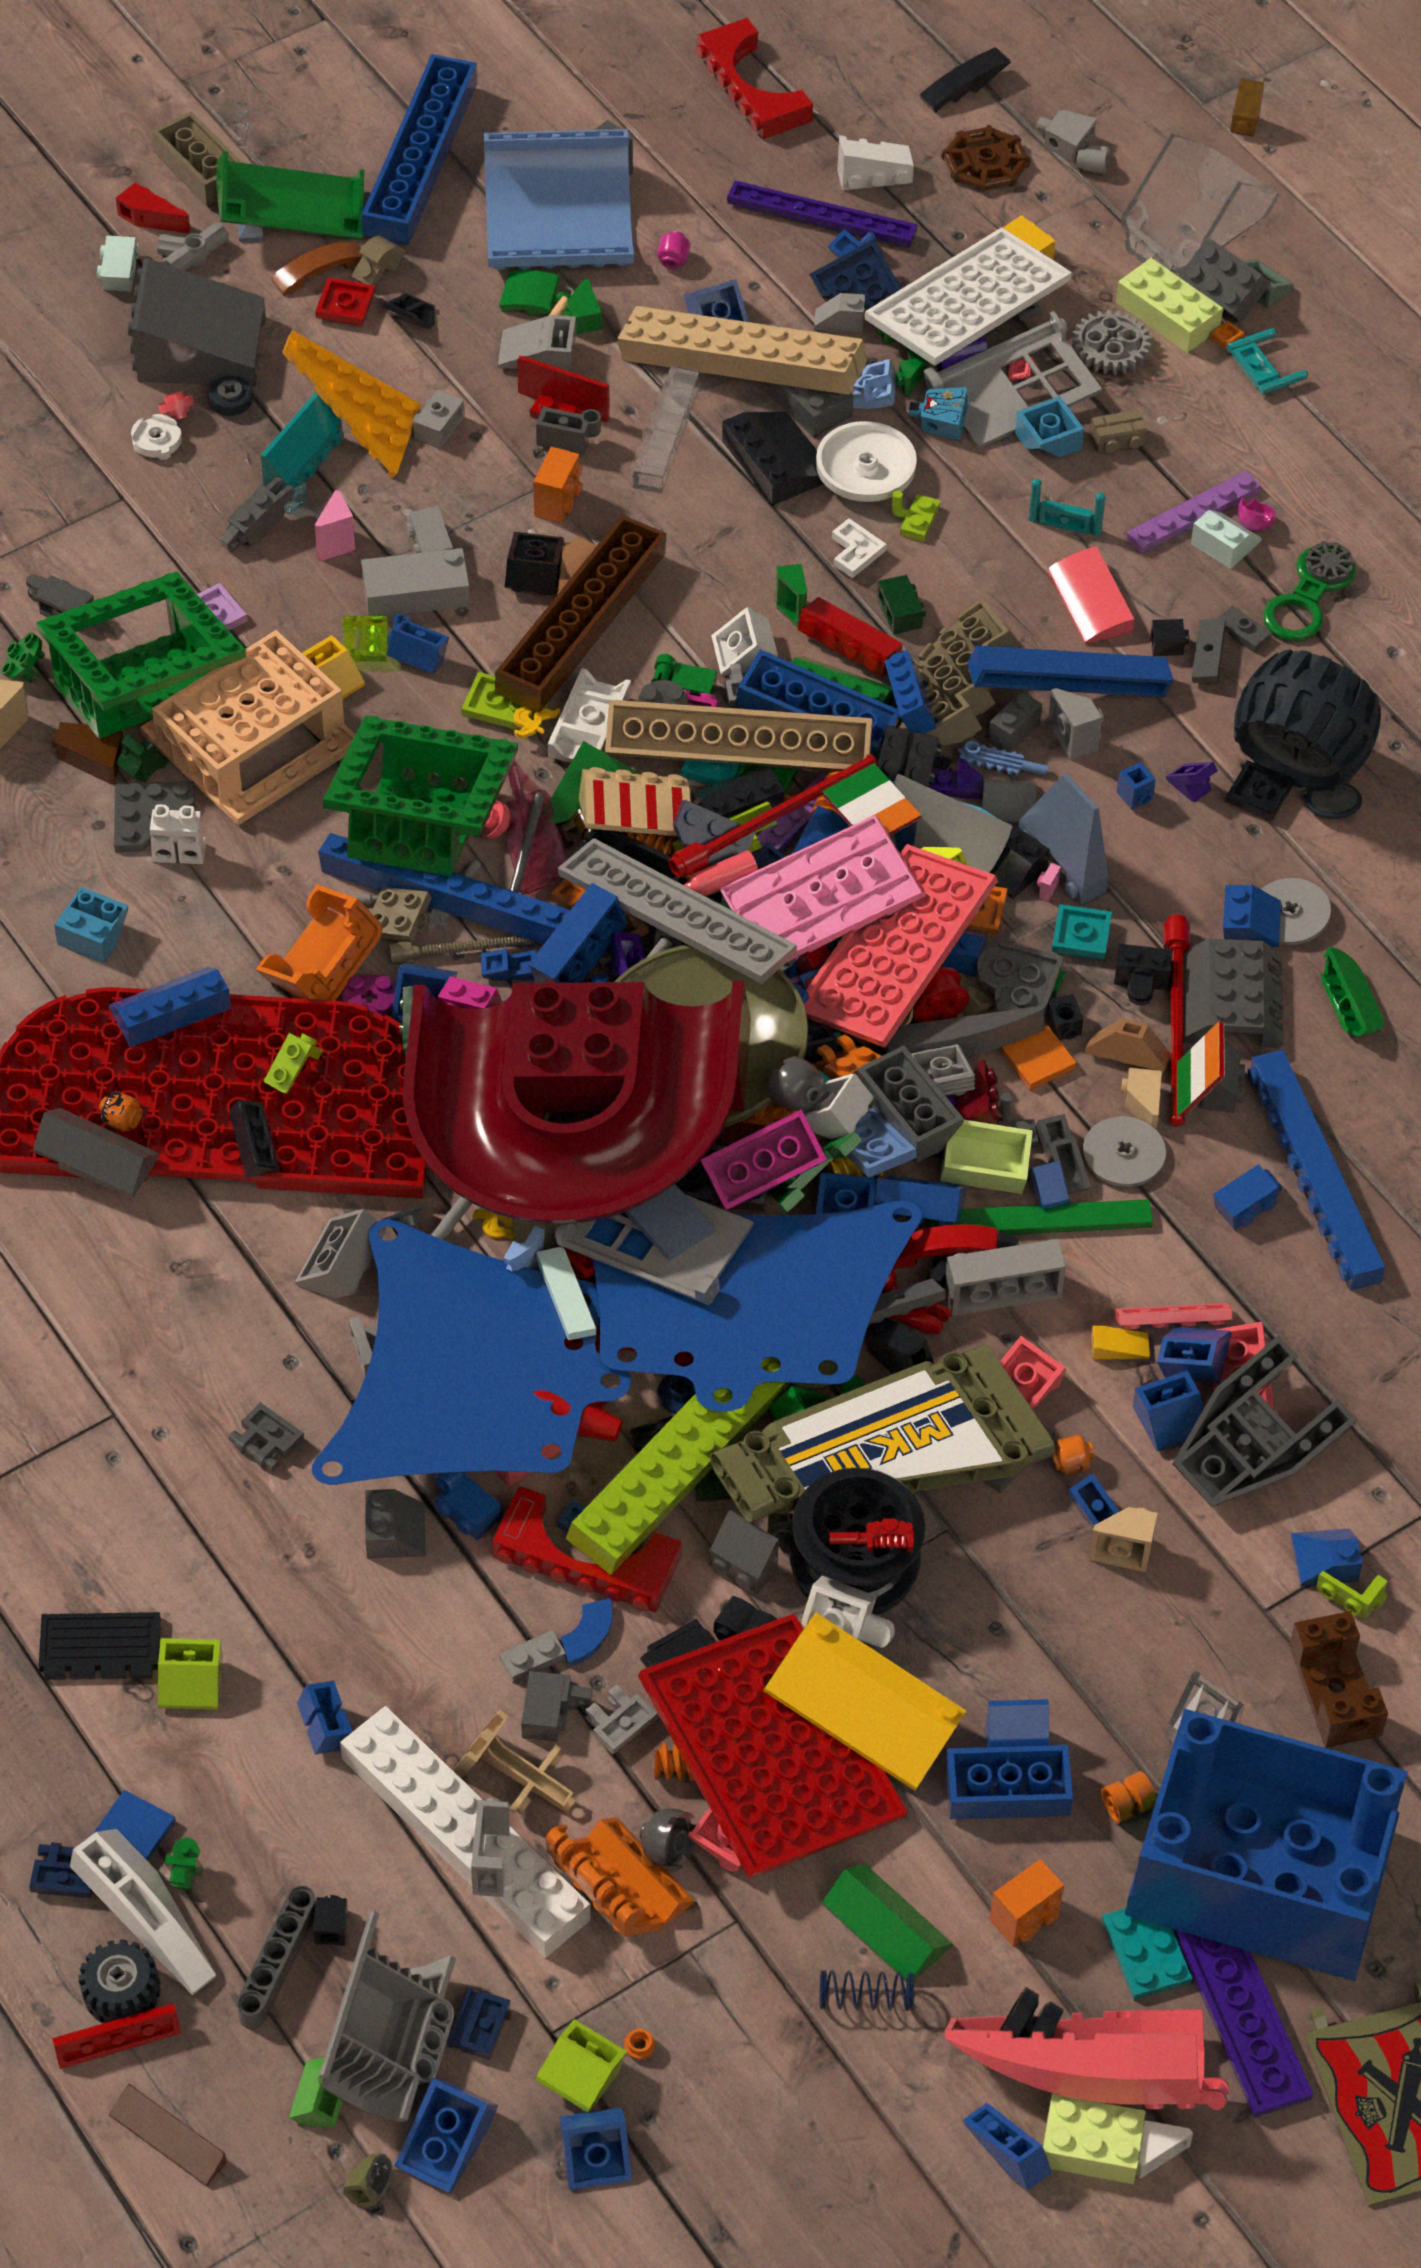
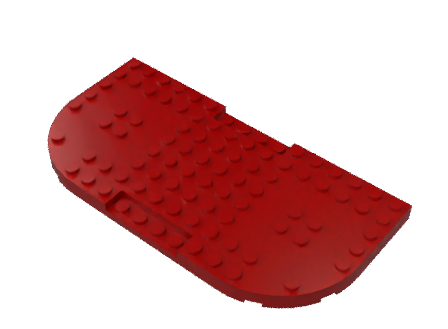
(330, 1134)

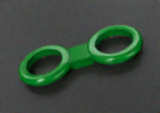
(1306, 595)

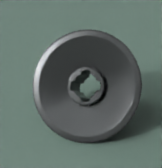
(410, 1217)

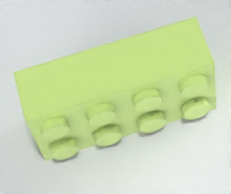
(1169, 305)

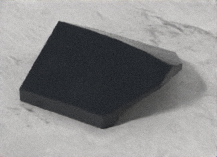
(411, 310)

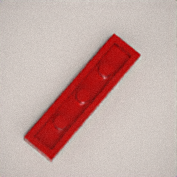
(116, 2035)

